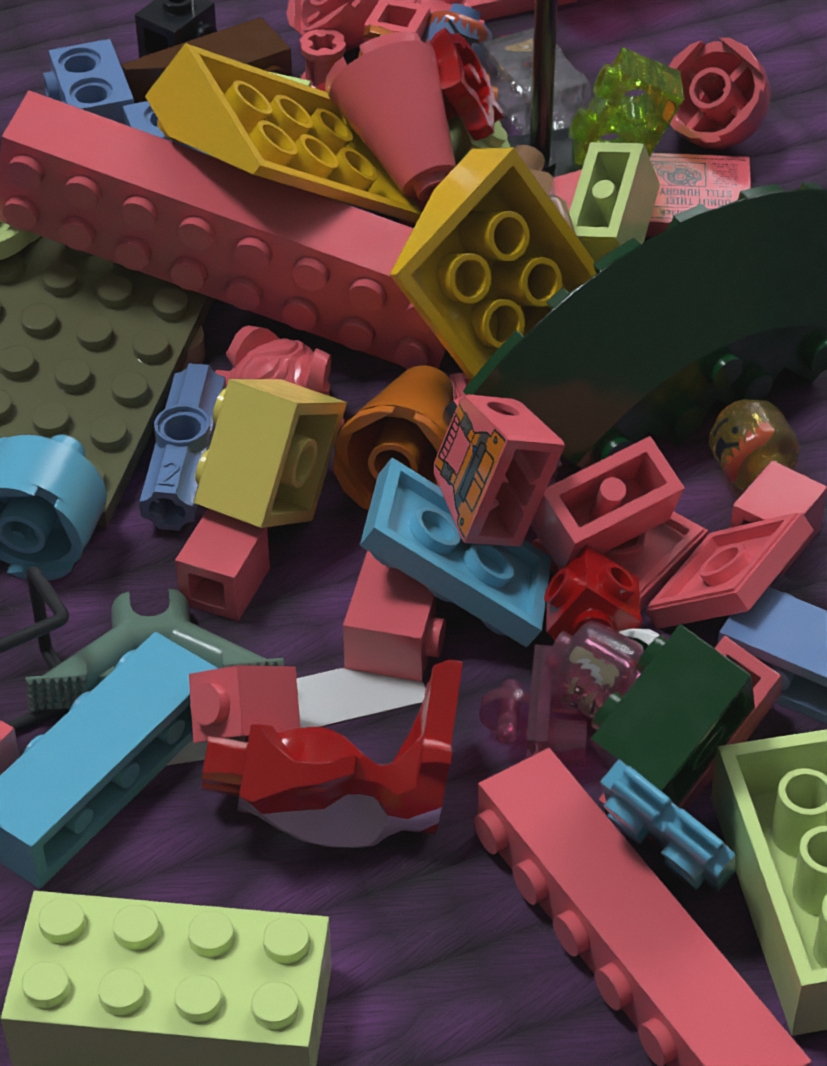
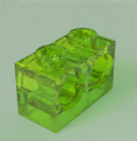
(632, 118)

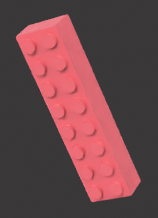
(210, 228)

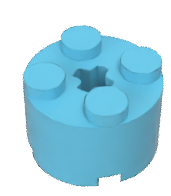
(46, 503)

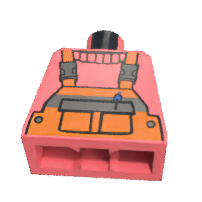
(494, 467)

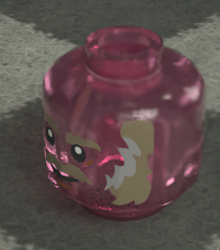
(592, 667)

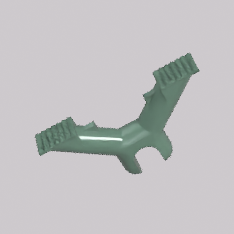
(129, 630)

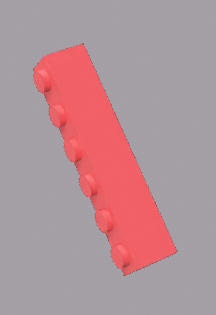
(625, 923)

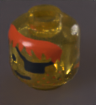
(749, 438)

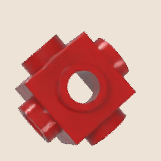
(592, 591)

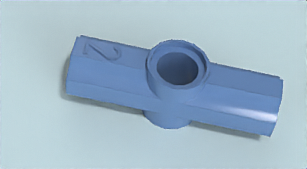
(182, 437)

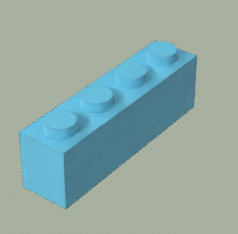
(96, 758)

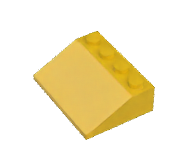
(271, 130)
(488, 256)

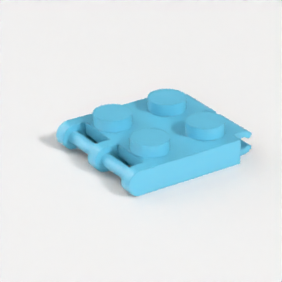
(688, 846)

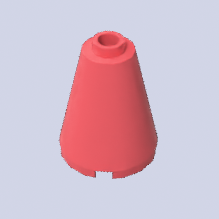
(397, 109)

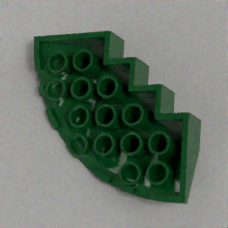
(676, 325)

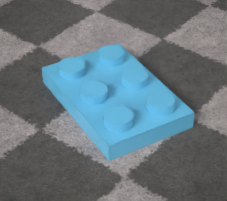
(416, 533)

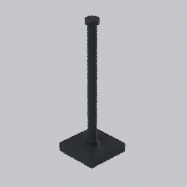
(553, 144)

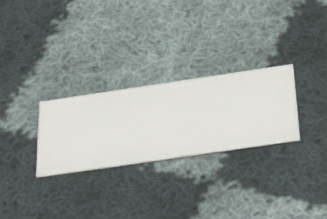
(352, 694)

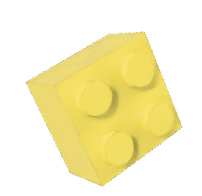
(268, 451)

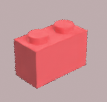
(607, 503)

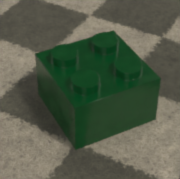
(674, 713)

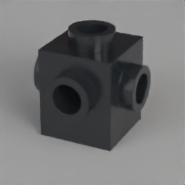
(173, 23)

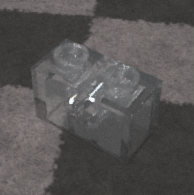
(510, 69)

